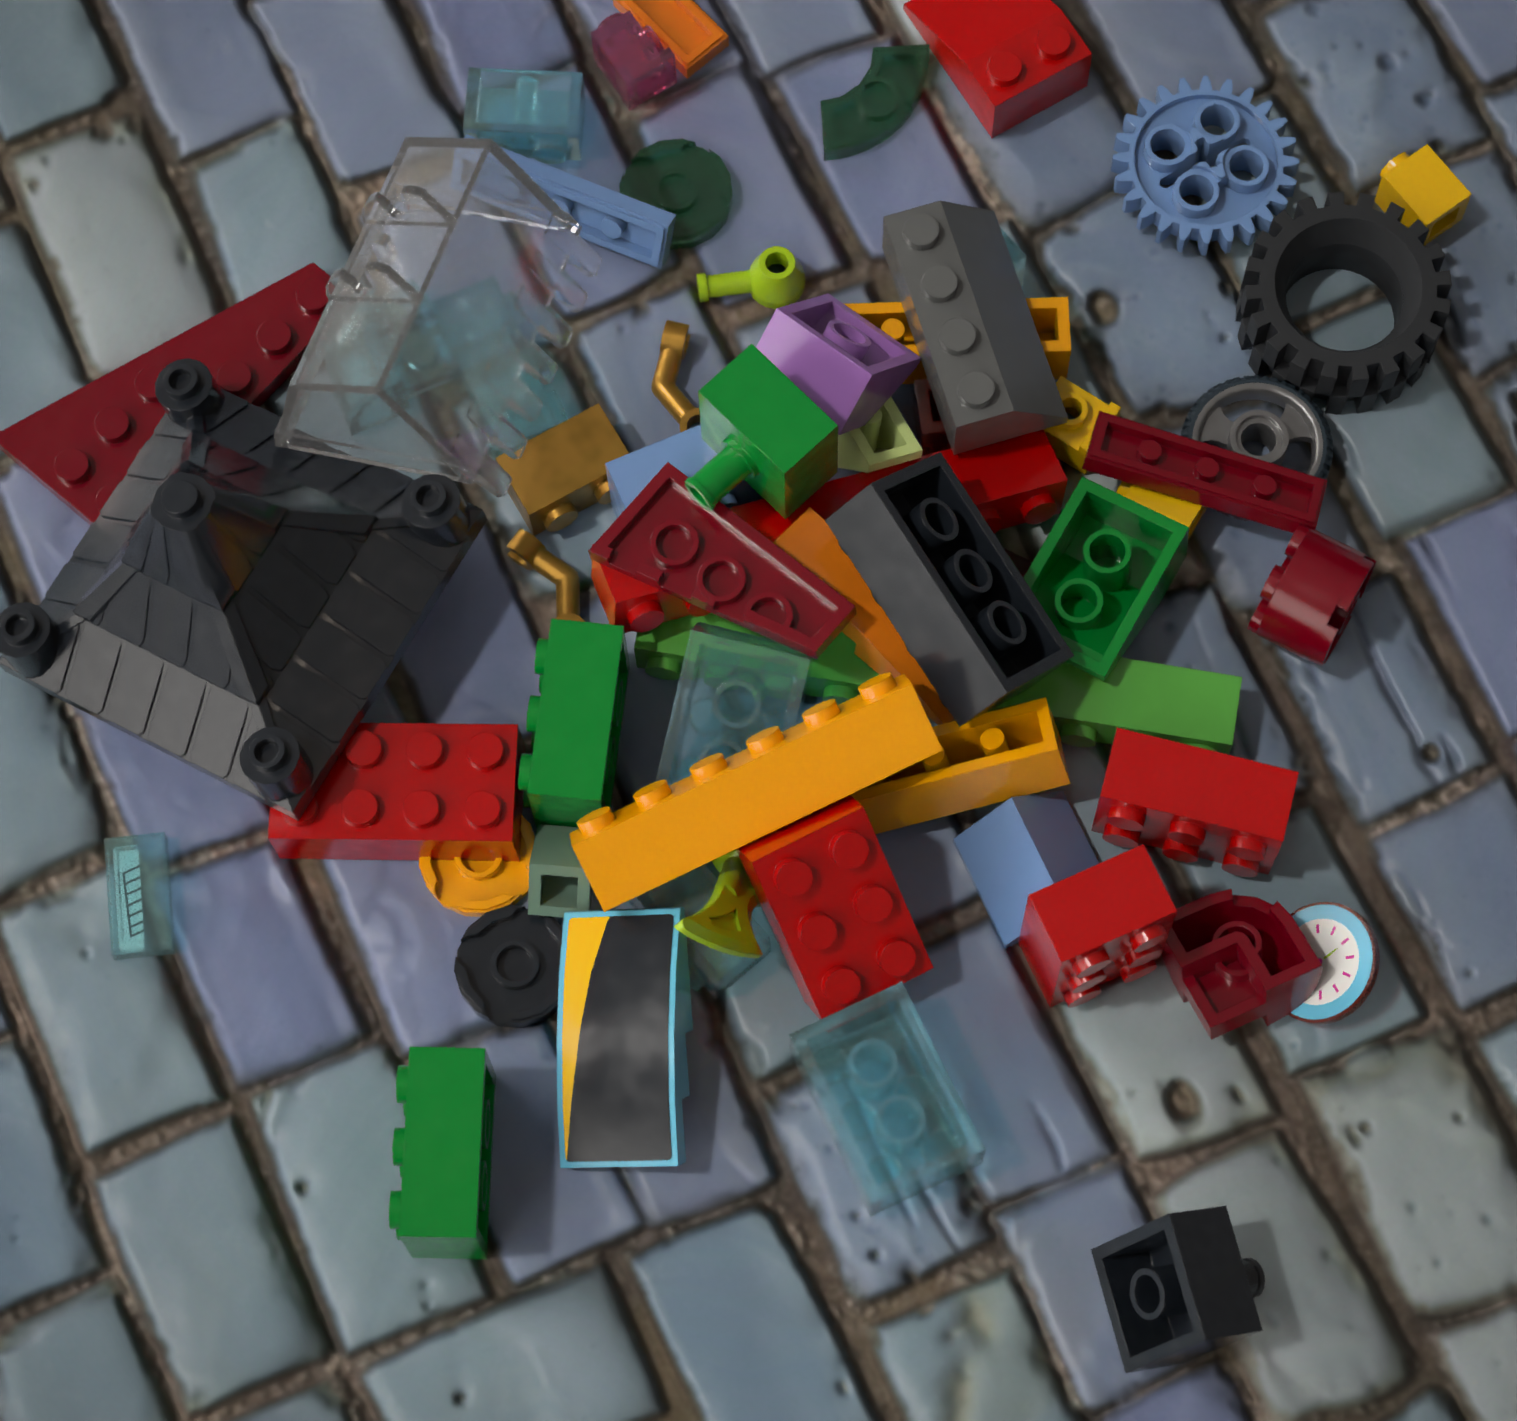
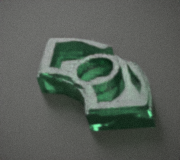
(877, 104)

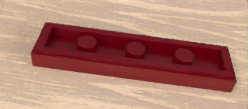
(1203, 473)

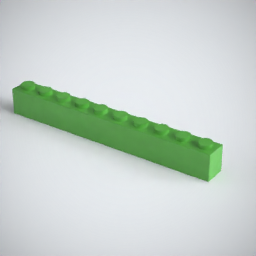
(1136, 696)

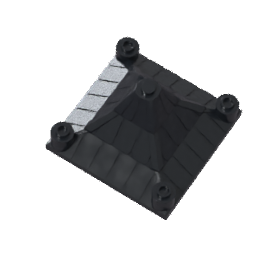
(241, 594)

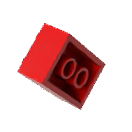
(1194, 803)
(835, 907)
(1097, 927)

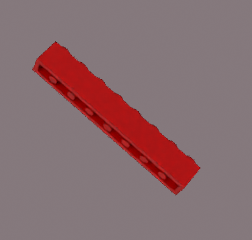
(1006, 480)

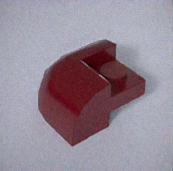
(1239, 961)

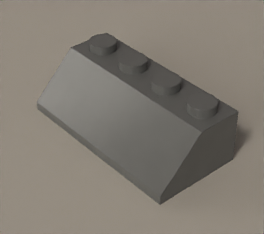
(970, 324)

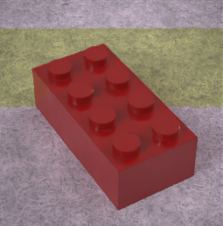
(413, 796)

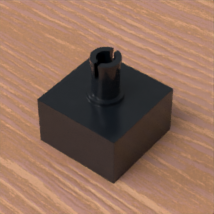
(1178, 1288)

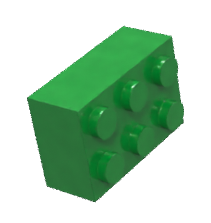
(575, 721)
(444, 1153)

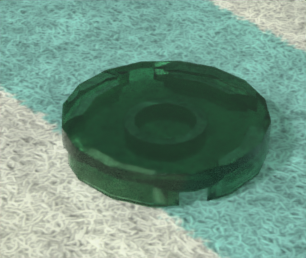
(685, 183)

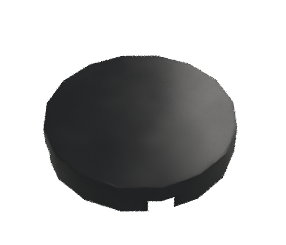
(510, 967)

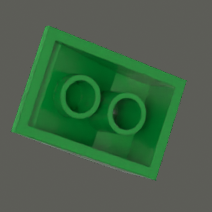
(1105, 573)

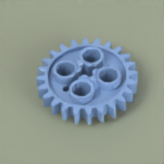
(1178, 126)

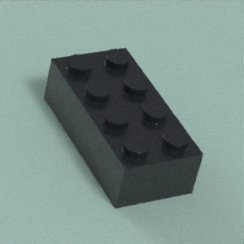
(949, 588)

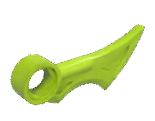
(726, 917)

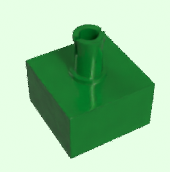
(762, 435)

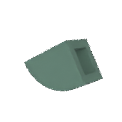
(556, 874)

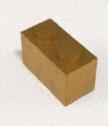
(563, 470)

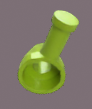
(765, 287)

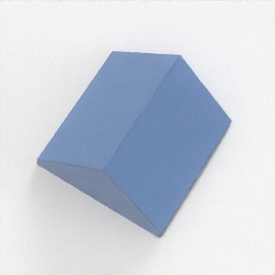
(1020, 851)

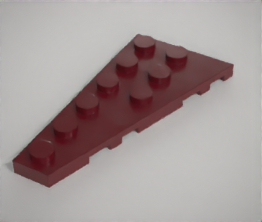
(94, 434)

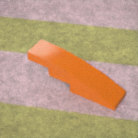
(876, 639)

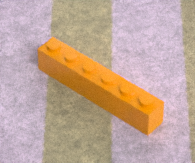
(754, 790)

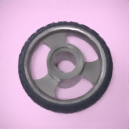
(1299, 422)

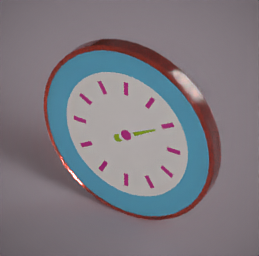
(1348, 960)

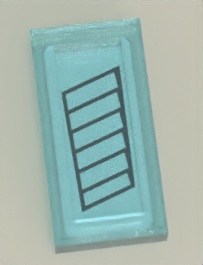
(139, 896)

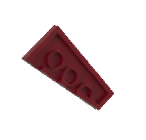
(721, 566)

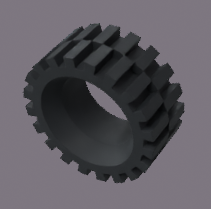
(1354, 241)

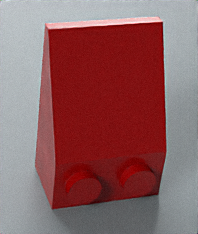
(1004, 55)

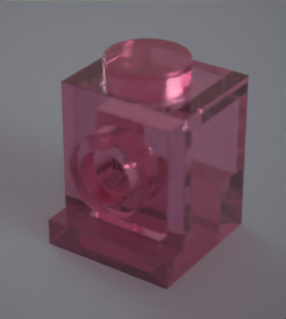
(632, 58)

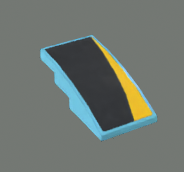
(622, 1038)

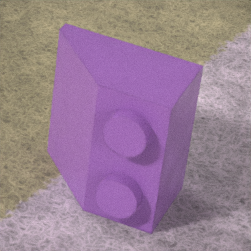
(837, 358)

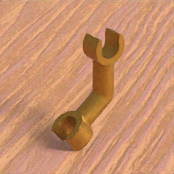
(672, 352)
(533, 555)

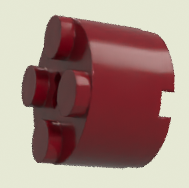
(1311, 594)

